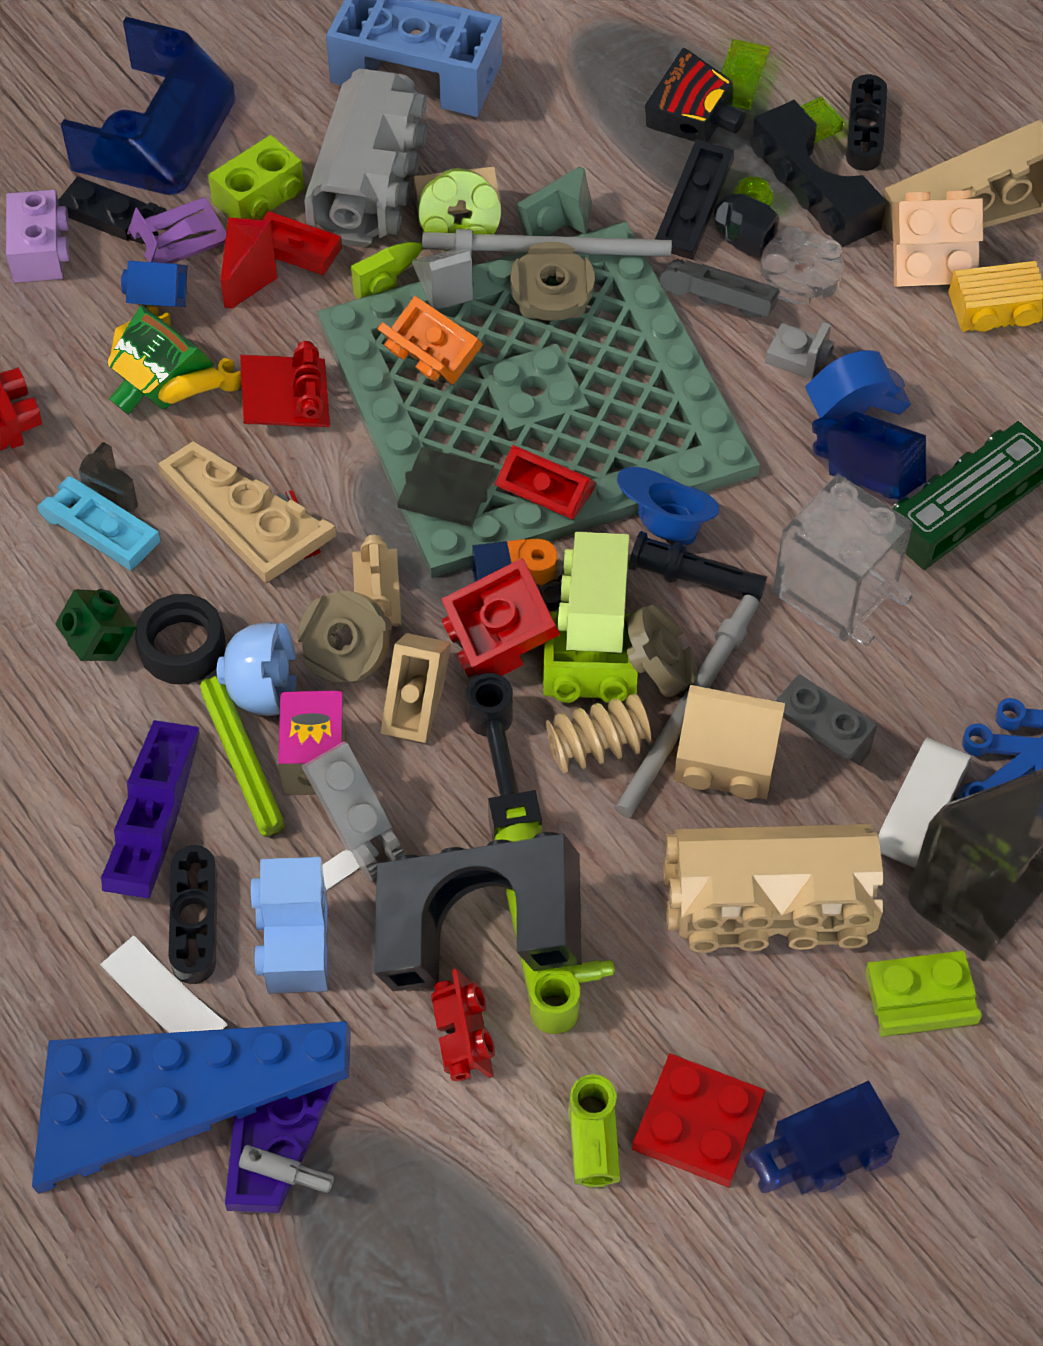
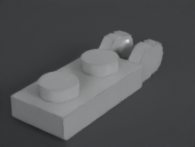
(352, 806)

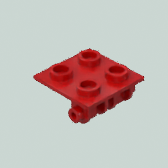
(285, 388)

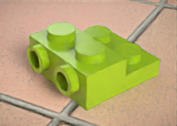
(587, 673)

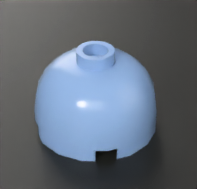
(258, 667)

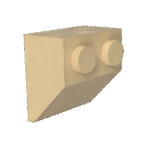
(728, 742)

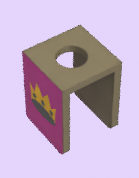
(307, 728)

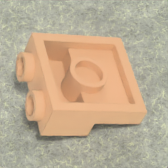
(935, 237)

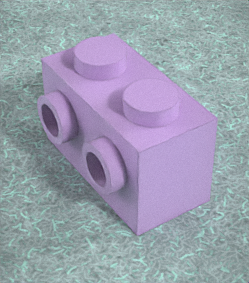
(35, 236)

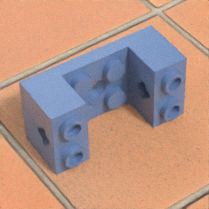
(453, 42)

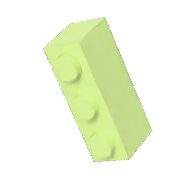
(594, 592)

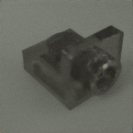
(102, 476)

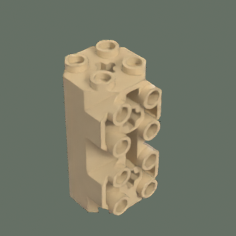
(771, 880)

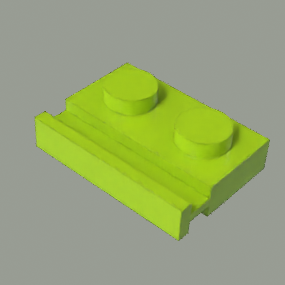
(922, 993)

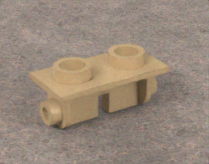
(377, 576)

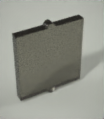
(446, 487)

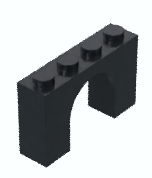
(420, 891)

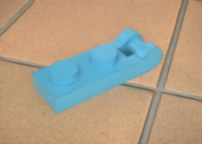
(100, 523)

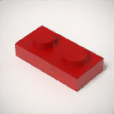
(303, 244)

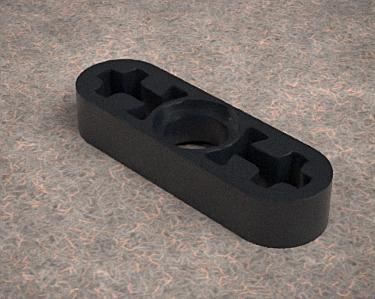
(858, 133)
(204, 931)

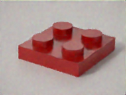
(698, 1120)

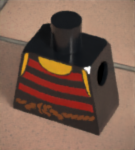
(693, 101)

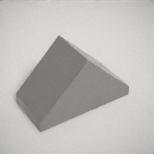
(446, 277)

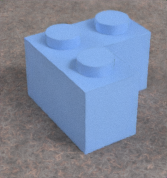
(294, 918)

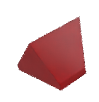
(247, 260)

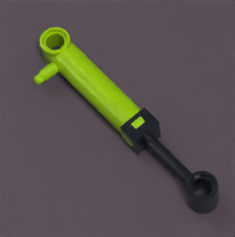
(517, 818)

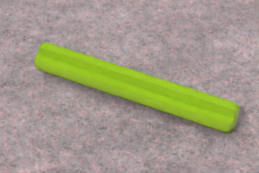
(242, 757)

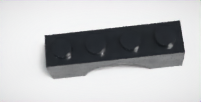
(843, 205)

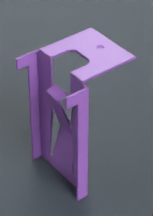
(181, 250)

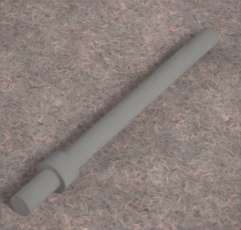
(467, 241)
(728, 638)

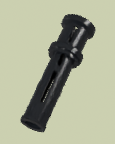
(677, 563)

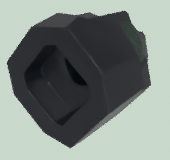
(746, 223)

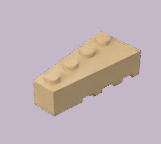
(1001, 172)

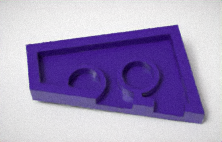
(279, 1128)

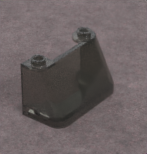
(982, 864)

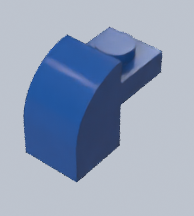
(857, 384)

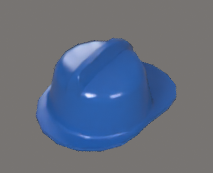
(666, 505)

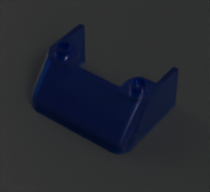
(172, 137)

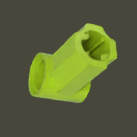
(594, 1133)

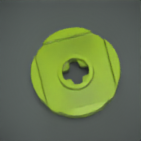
(446, 191)

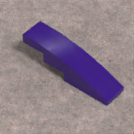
(151, 809)

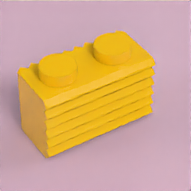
(997, 296)

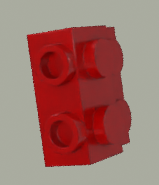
(498, 620)

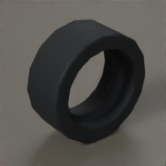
(172, 610)

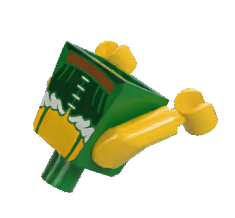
(162, 363)

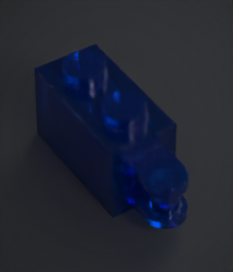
(872, 453)
(827, 1142)

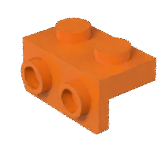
(432, 340)

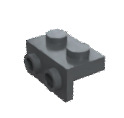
(828, 719)

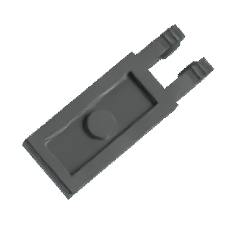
(720, 287)

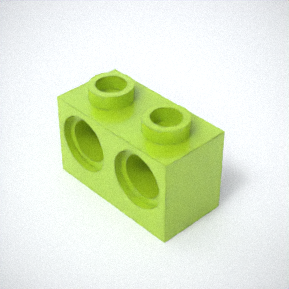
(257, 180)

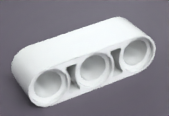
(925, 791)

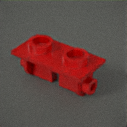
(471, 1046)

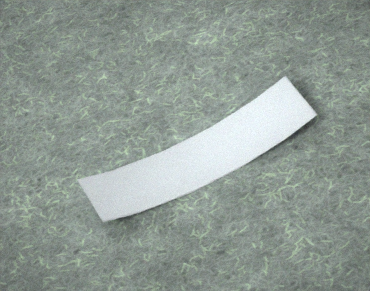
(159, 990)

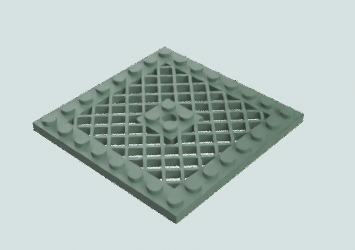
(716, 461)

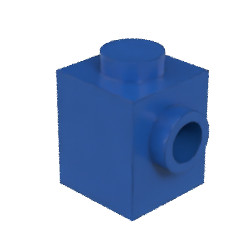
(155, 283)

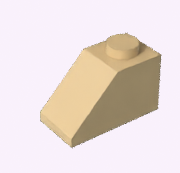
(415, 686)

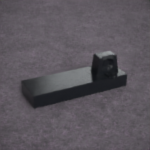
(695, 197)

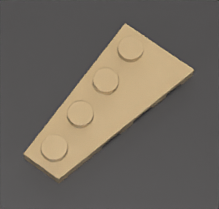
(244, 513)

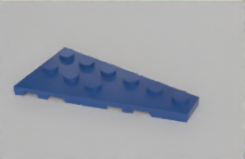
(156, 1089)

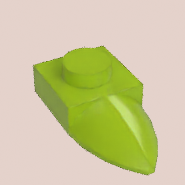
(380, 270)

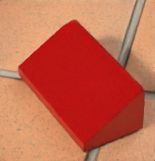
(544, 482)

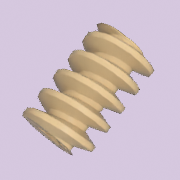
(598, 732)

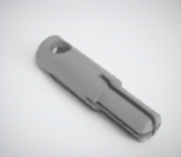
(284, 1169)

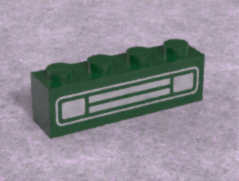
(972, 493)

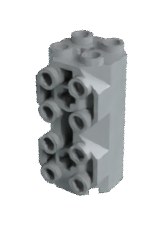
(366, 156)

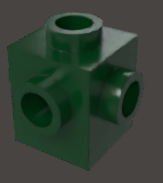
(95, 625)

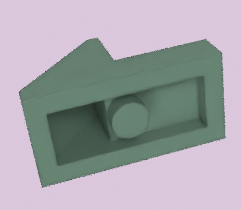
(557, 205)

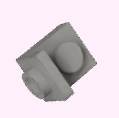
(800, 350)

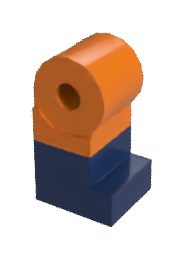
(537, 553)

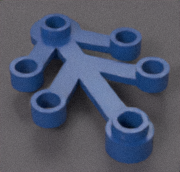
(1027, 749)

